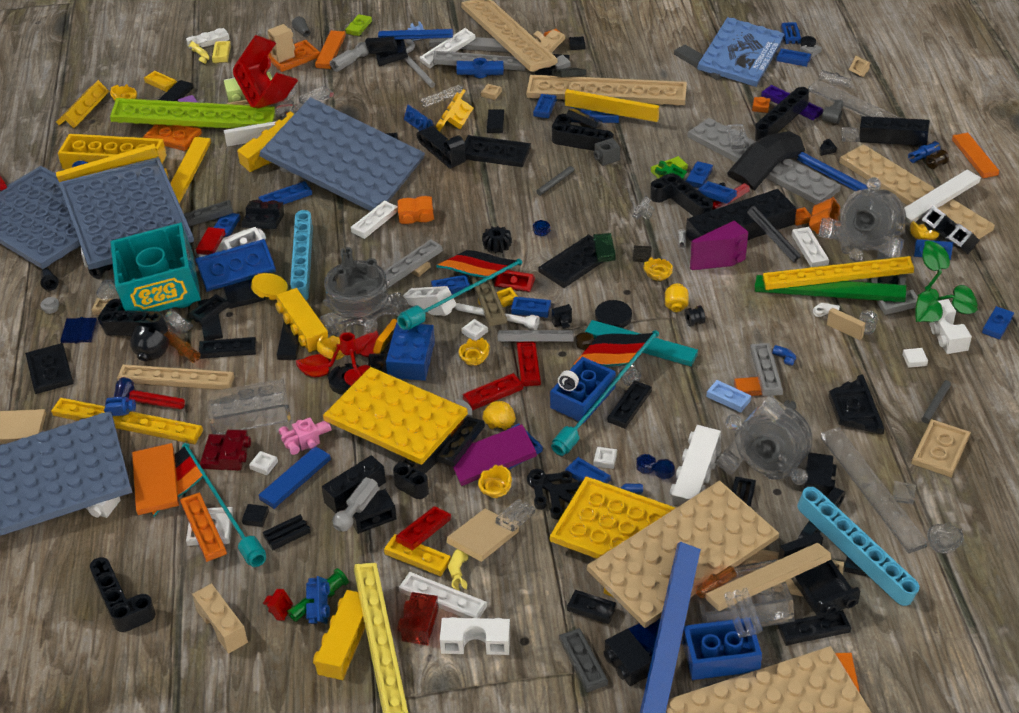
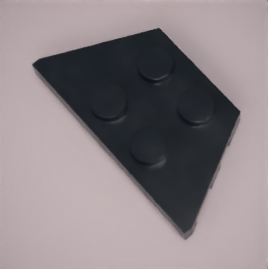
(855, 406)

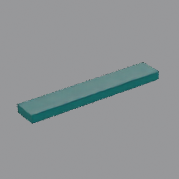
(657, 347)

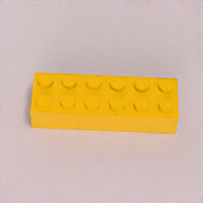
(95, 147)

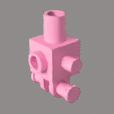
(304, 435)

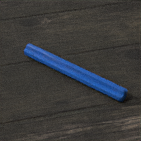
(417, 34)
(831, 172)

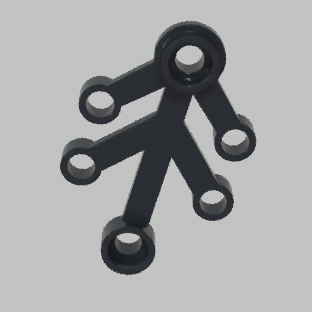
(538, 479)

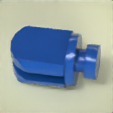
(119, 405)

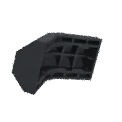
(764, 156)

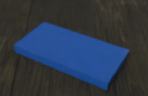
(235, 265)

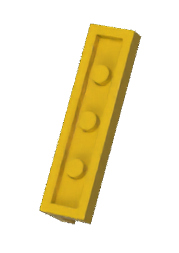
(84, 104)

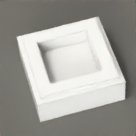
(474, 330)
(915, 357)
(605, 457)
(263, 463)

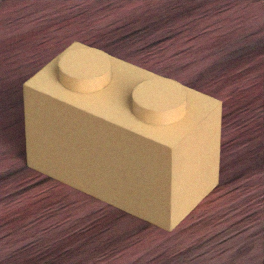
(284, 45)

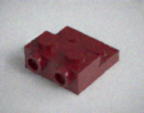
(226, 451)

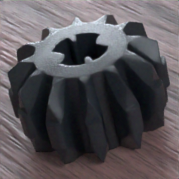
(496, 239)

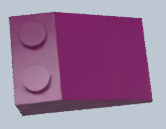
(719, 247)

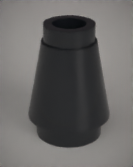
(48, 279)

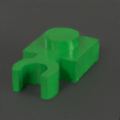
(672, 169)

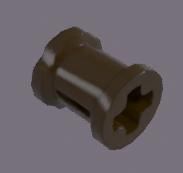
(937, 159)

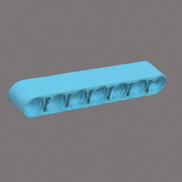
(302, 253)
(858, 546)

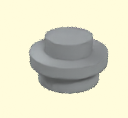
(50, 305)

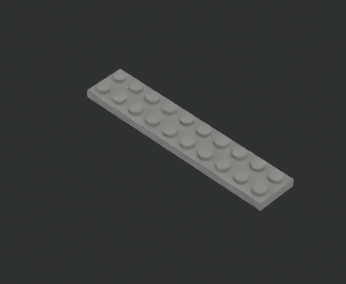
(786, 173)

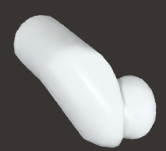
(823, 309)

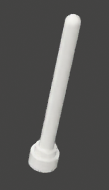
(530, 322)

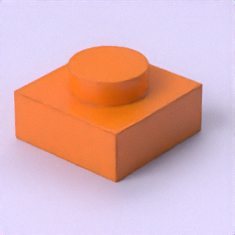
(761, 104)

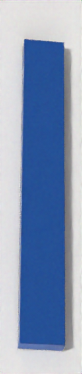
(670, 629)

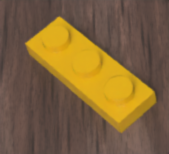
(420, 557)

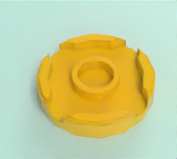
(268, 285)

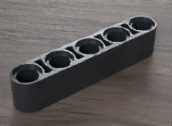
(782, 113)

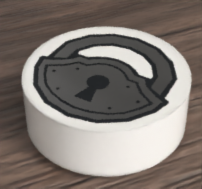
(568, 380)

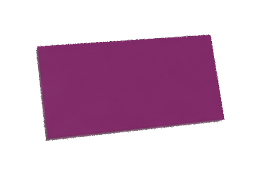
(500, 449)

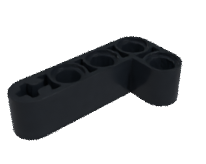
(577, 136)
(448, 151)
(681, 192)
(119, 322)
(411, 476)
(123, 613)

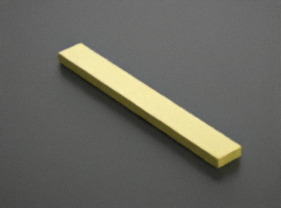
(380, 639)

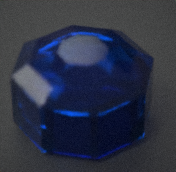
(541, 228)
(645, 463)
(664, 469)

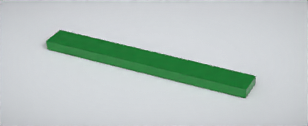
(842, 289)

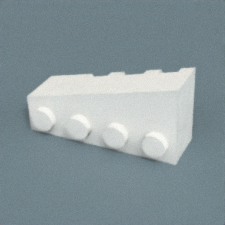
(697, 464)

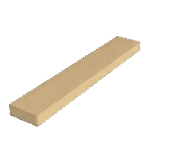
(177, 377)
(771, 574)

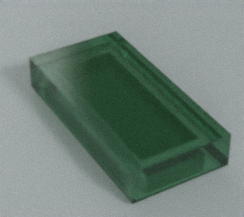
(604, 247)

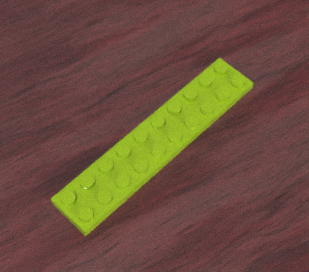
(189, 113)

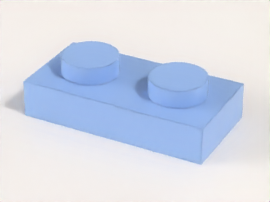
(728, 396)

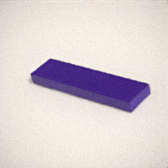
(777, 95)

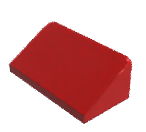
(515, 280)

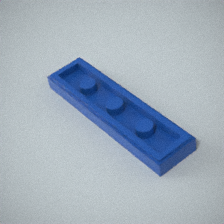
(294, 477)

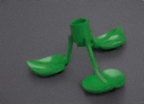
(927, 304)

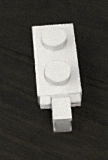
(206, 39)

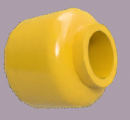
(676, 297)

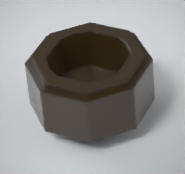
(584, 339)

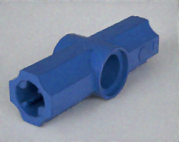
(480, 68)

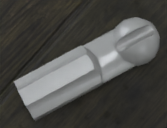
(349, 56)
(356, 503)

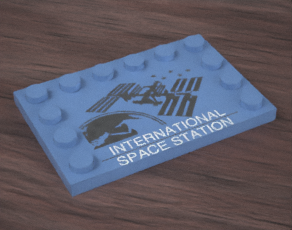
(741, 51)

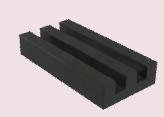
(569, 72)

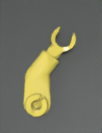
(203, 53)
(454, 568)

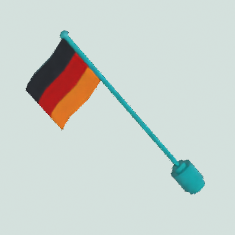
(469, 263)
(607, 351)
(188, 474)

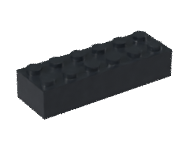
(772, 204)

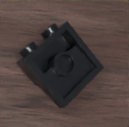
(263, 214)

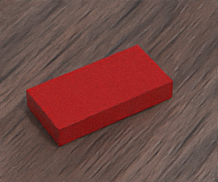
(210, 241)

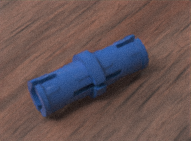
(923, 151)

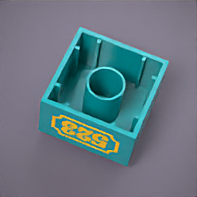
(155, 270)

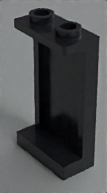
(822, 585)

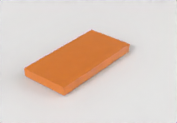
(155, 479)

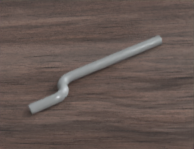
(416, 68)

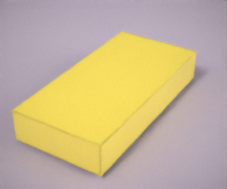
(221, 51)

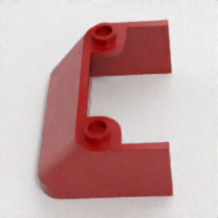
(252, 76)

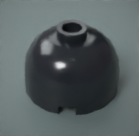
(148, 344)

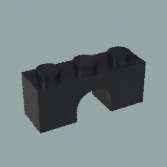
(950, 230)
(341, 487)

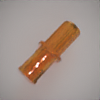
(715, 581)

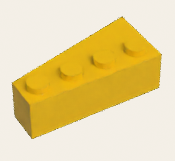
(250, 152)

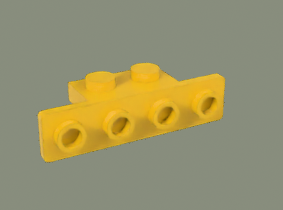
(457, 113)

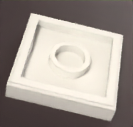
(221, 523)

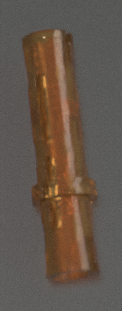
(183, 347)

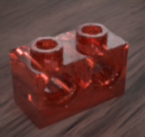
(418, 618)

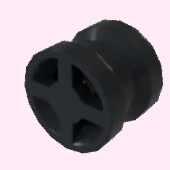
(695, 315)

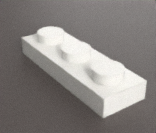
(374, 219)
(810, 247)

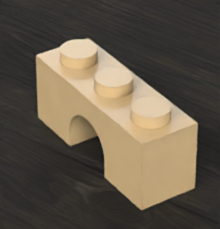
(216, 611)

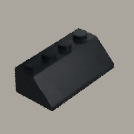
(894, 130)

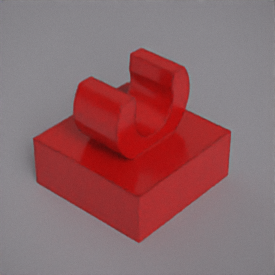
(278, 604)

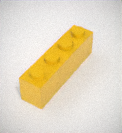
(301, 317)
(342, 638)

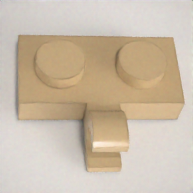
(551, 41)

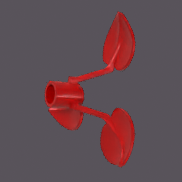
(318, 365)

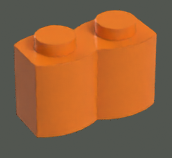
(825, 209)
(415, 210)

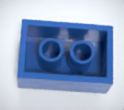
(411, 352)
(592, 383)
(718, 651)

